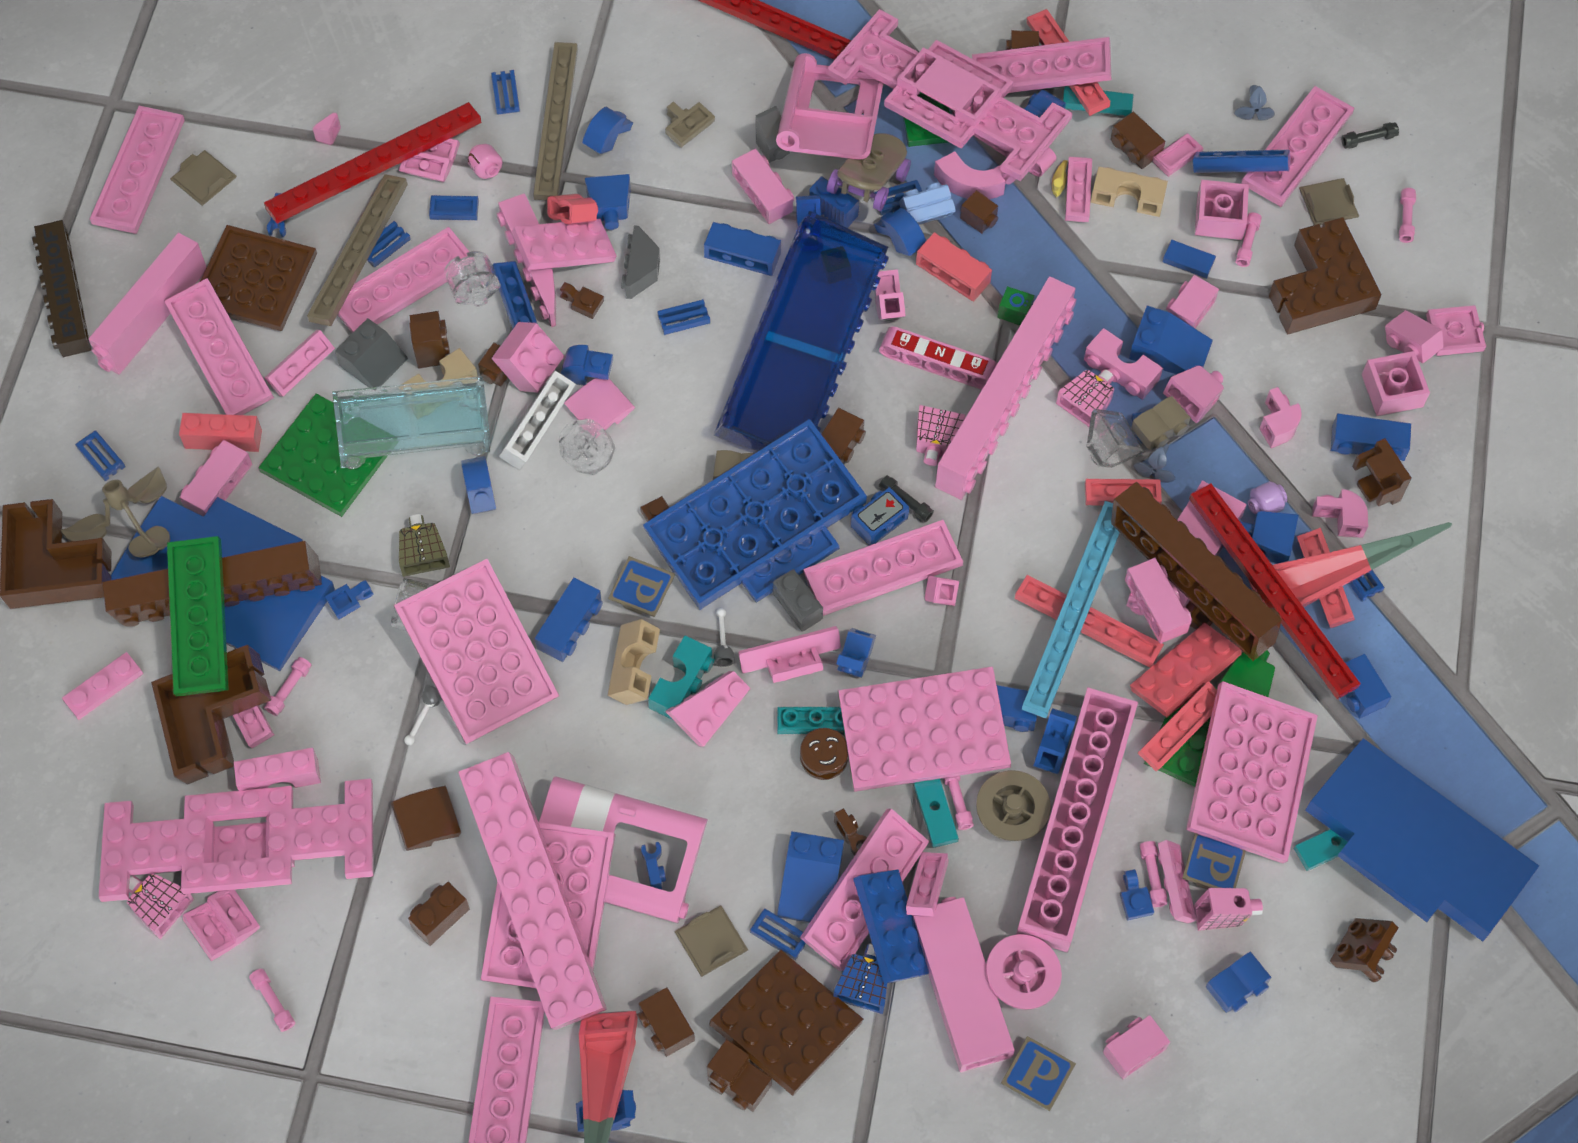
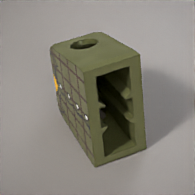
(421, 548)

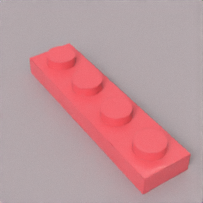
(1335, 603)
(1179, 727)

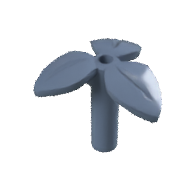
(1257, 100)
(1157, 461)

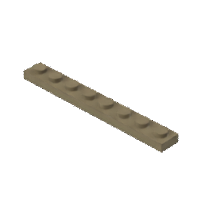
(555, 120)
(357, 250)

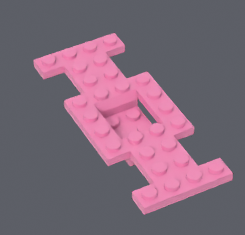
(956, 82)
(241, 853)

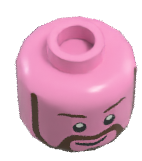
(484, 161)

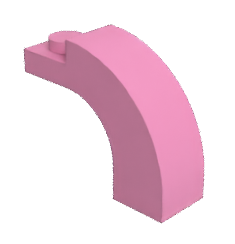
(965, 180)

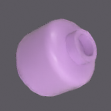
(1267, 498)

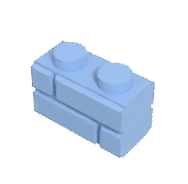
(928, 204)

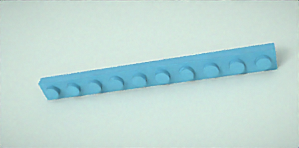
(1072, 615)

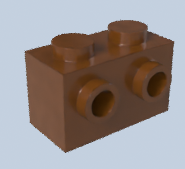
(438, 913)

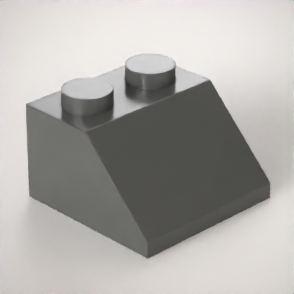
(370, 354)

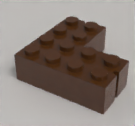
(1334, 282)
(42, 568)
(195, 722)

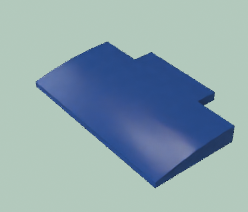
(758, 518)
(268, 625)
(1419, 843)

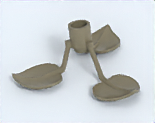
(117, 496)

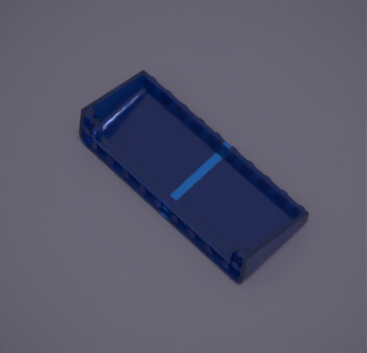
(803, 333)

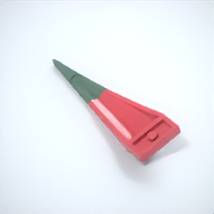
(1324, 573)
(605, 1057)

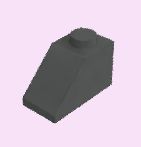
(766, 133)

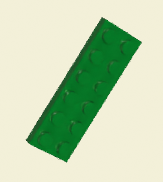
(197, 616)

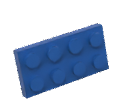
(890, 927)

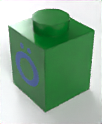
(1015, 305)

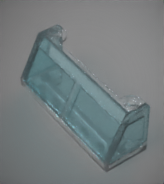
(411, 419)

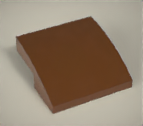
(425, 818)

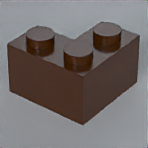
(429, 338)
(737, 1077)

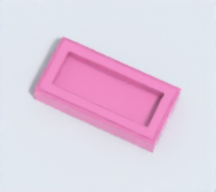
(1177, 154)

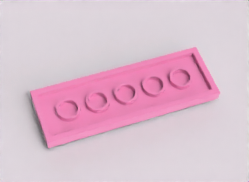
(1052, 64)
(1307, 137)
(137, 169)
(401, 280)
(218, 349)
(883, 567)
(840, 922)
(507, 1071)

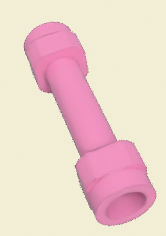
(1407, 230)
(1244, 254)
(300, 668)
(963, 817)
(1149, 853)
(282, 1017)

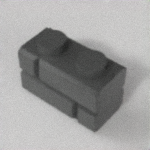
(797, 600)

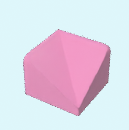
(327, 129)
(941, 590)

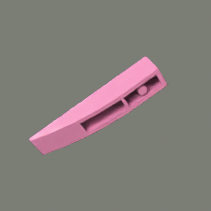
(518, 212)

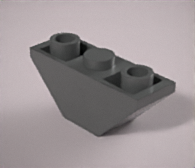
(641, 264)

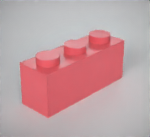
(954, 266)
(209, 430)

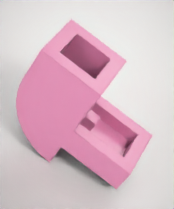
(888, 296)
(1283, 421)
(1348, 509)

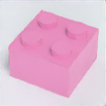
(1221, 209)
(528, 357)
(1395, 383)

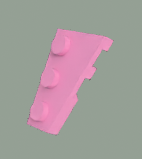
(706, 711)

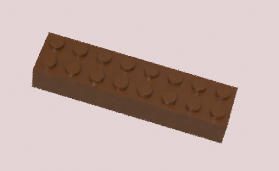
(1196, 571)
(244, 578)

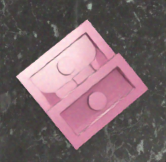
(434, 162)
(600, 402)
(221, 923)

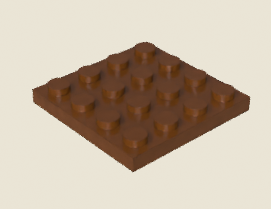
(258, 275)
(786, 1022)

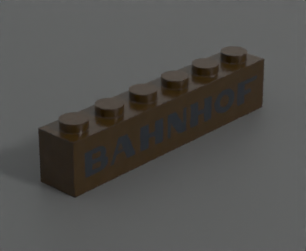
(62, 289)

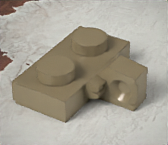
(687, 123)

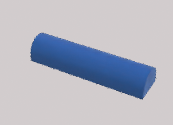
(1241, 161)
(514, 293)

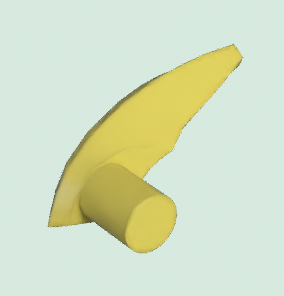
(1059, 179)

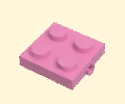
(1459, 329)

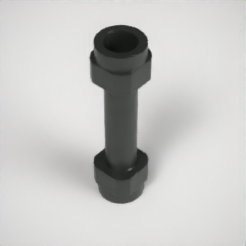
(1352, 139)
(922, 511)

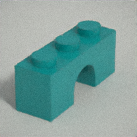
(694, 660)

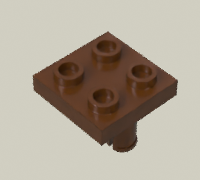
(1364, 947)

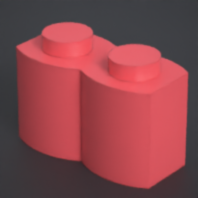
(572, 208)

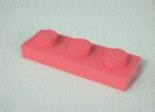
(1102, 490)

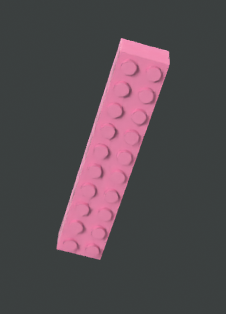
(1005, 389)
(1077, 819)
(532, 891)

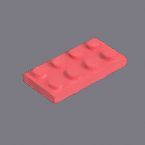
(1185, 669)

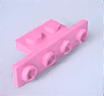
(792, 655)

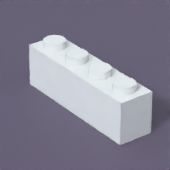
(537, 420)

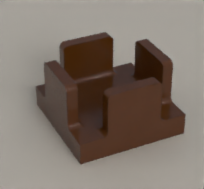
(1387, 477)

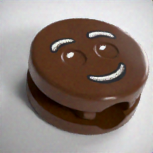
(824, 753)

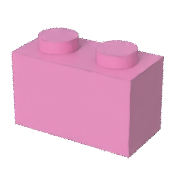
(1194, 301)
(1412, 333)
(1135, 1046)

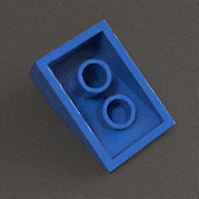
(1169, 342)
(809, 875)

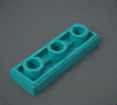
(1120, 102)
(800, 719)
(938, 822)
(1319, 849)

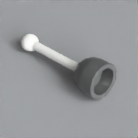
(723, 654)
(431, 699)

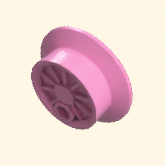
(1023, 971)

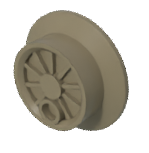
(1013, 805)

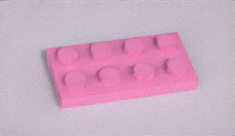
(563, 244)

